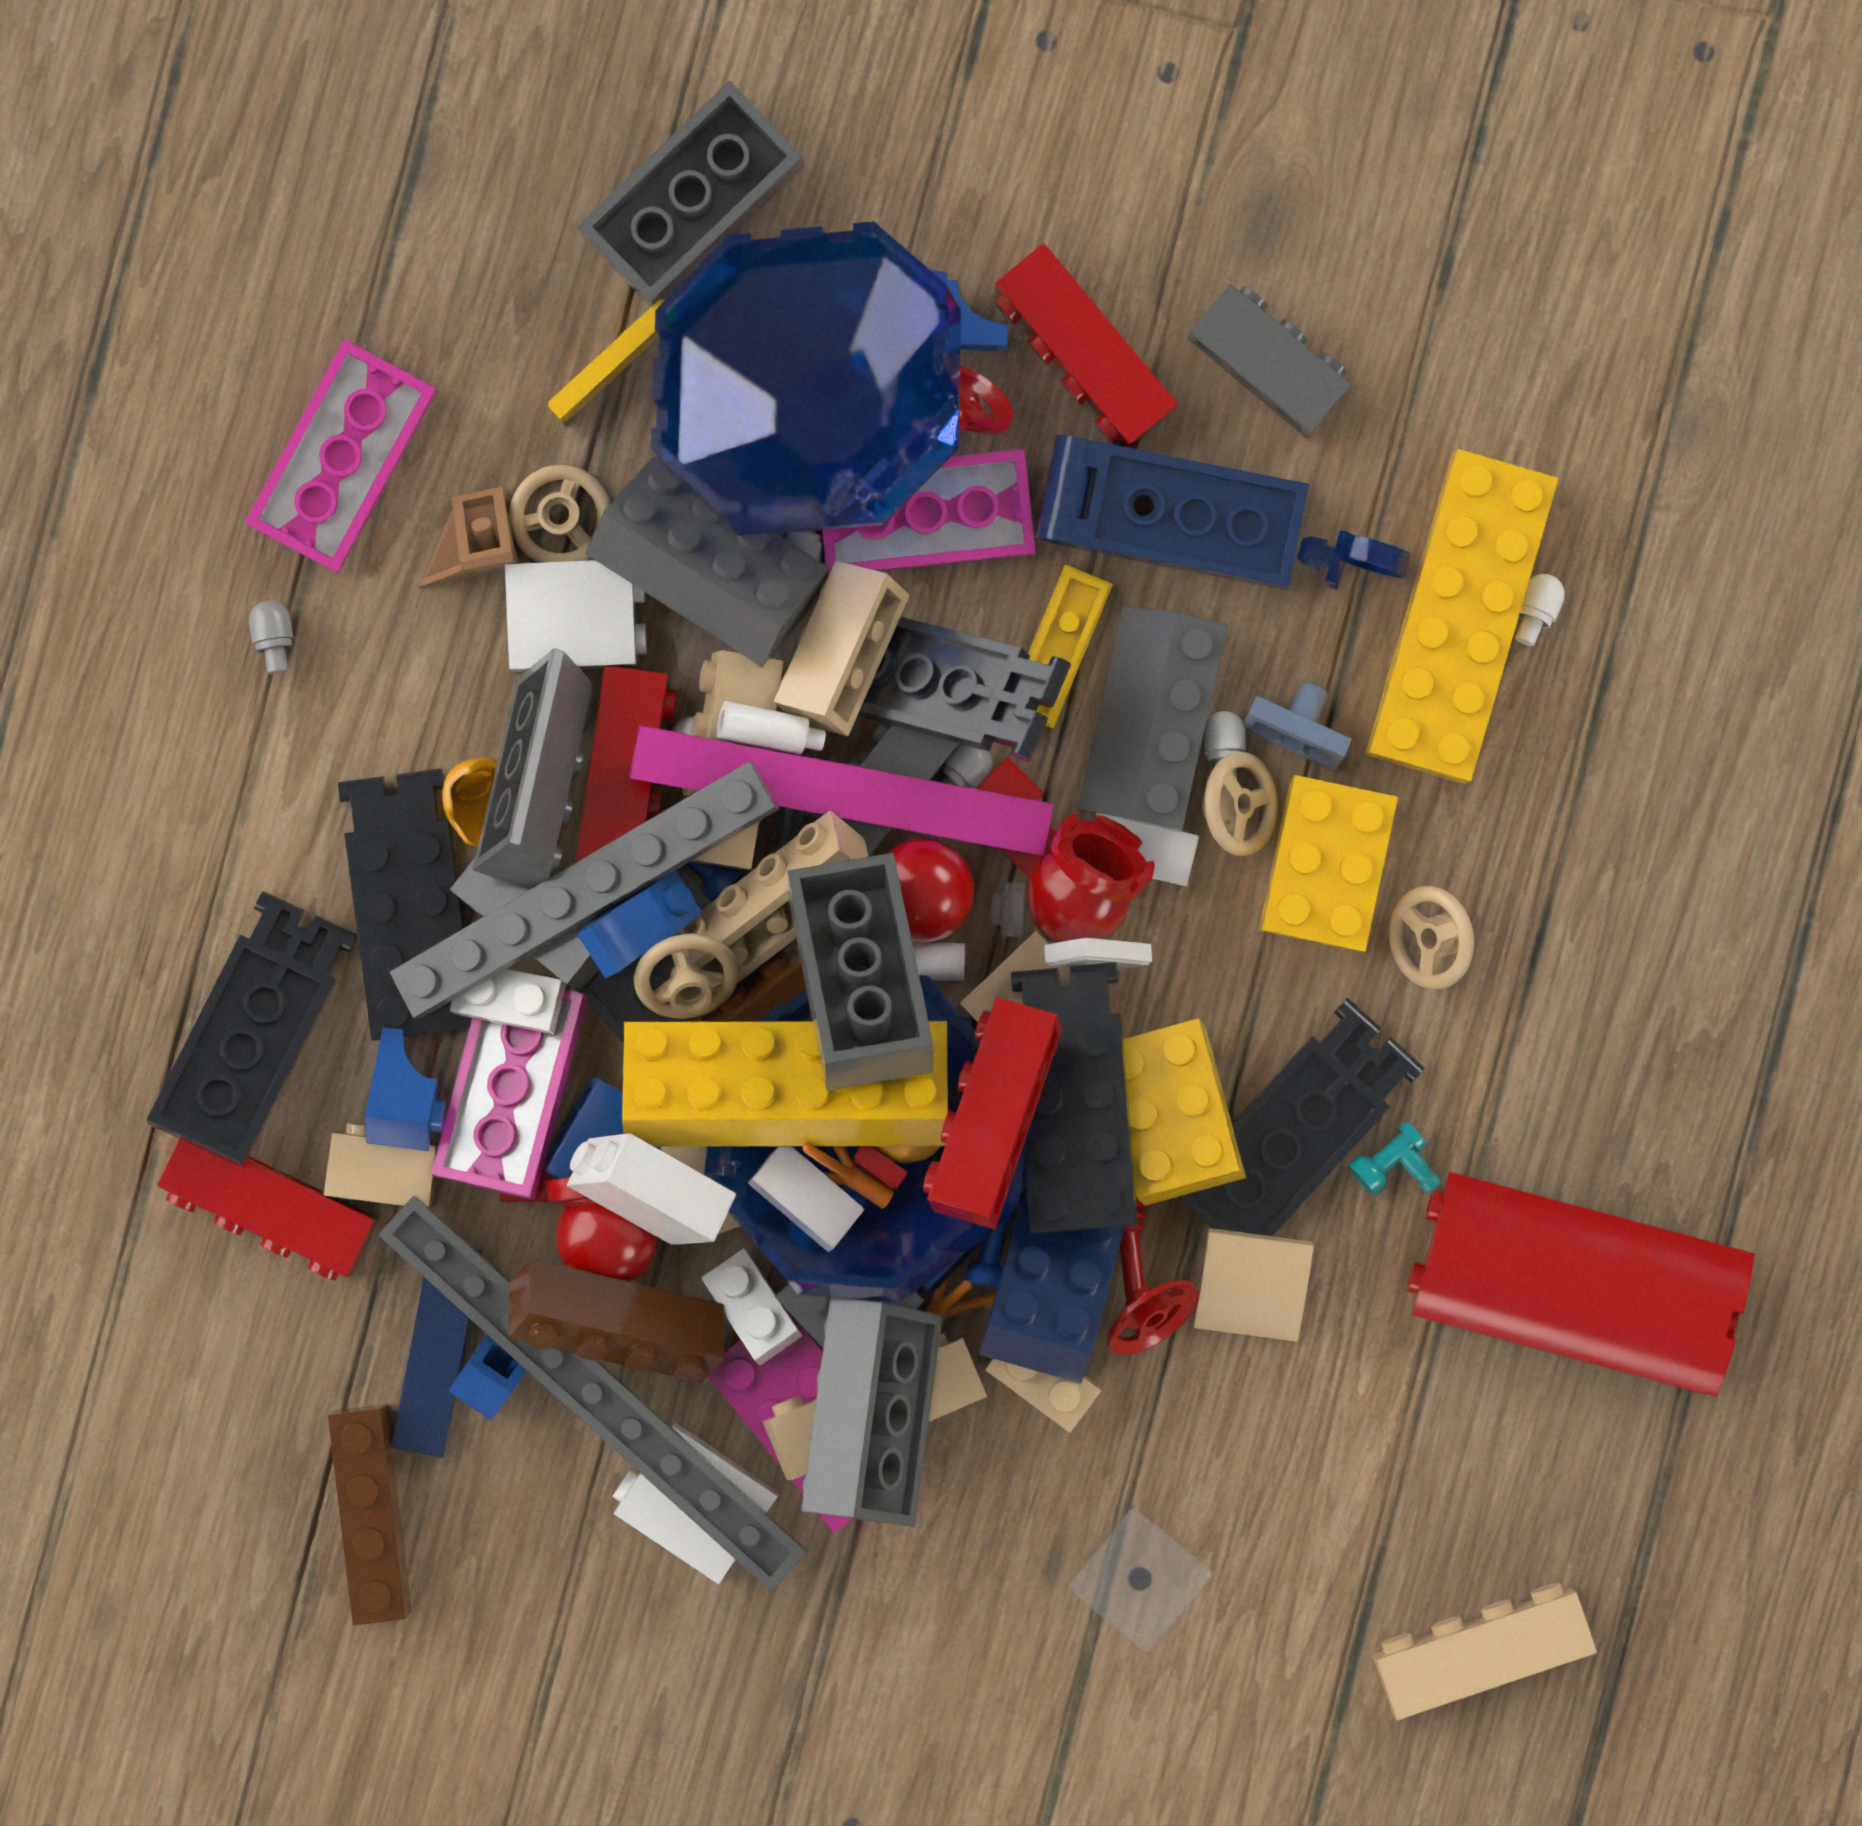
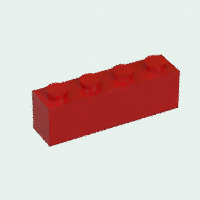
(1084, 346)
(612, 798)
(993, 1112)
(272, 1205)

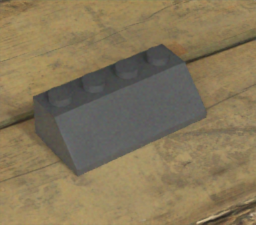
(1152, 717)
(536, 772)
(871, 1412)

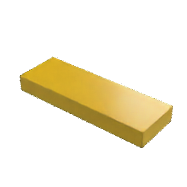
(605, 366)
(1068, 627)

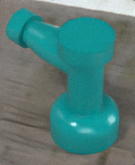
(1401, 1149)

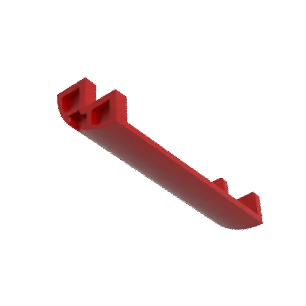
(1581, 1283)

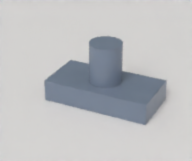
(1299, 727)

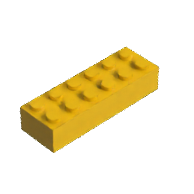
(1461, 616)
(767, 1089)

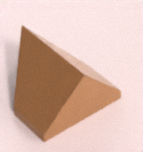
(473, 539)

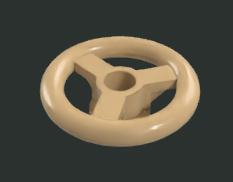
(522, 524)
(1229, 806)
(1435, 935)
(689, 988)

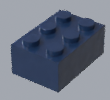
(1051, 1298)

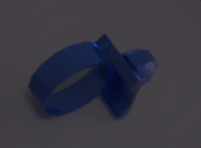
(1354, 550)

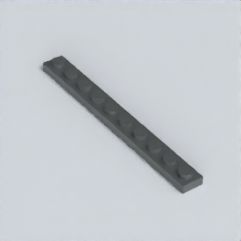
(598, 1399)

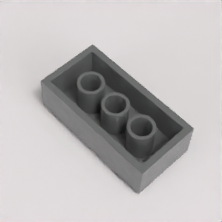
(691, 194)
(683, 555)
(860, 971)

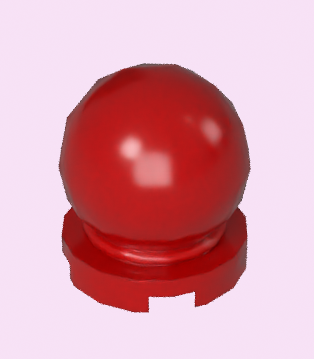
(1087, 879)
(934, 888)
(597, 1238)

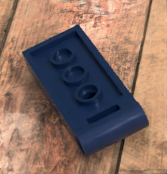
(1201, 515)

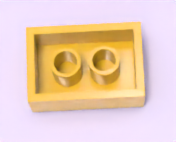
(1328, 863)
(1178, 1114)

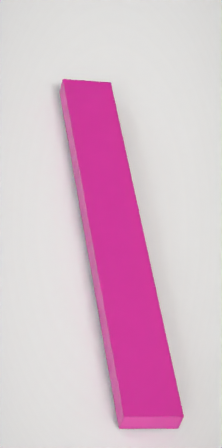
(848, 790)

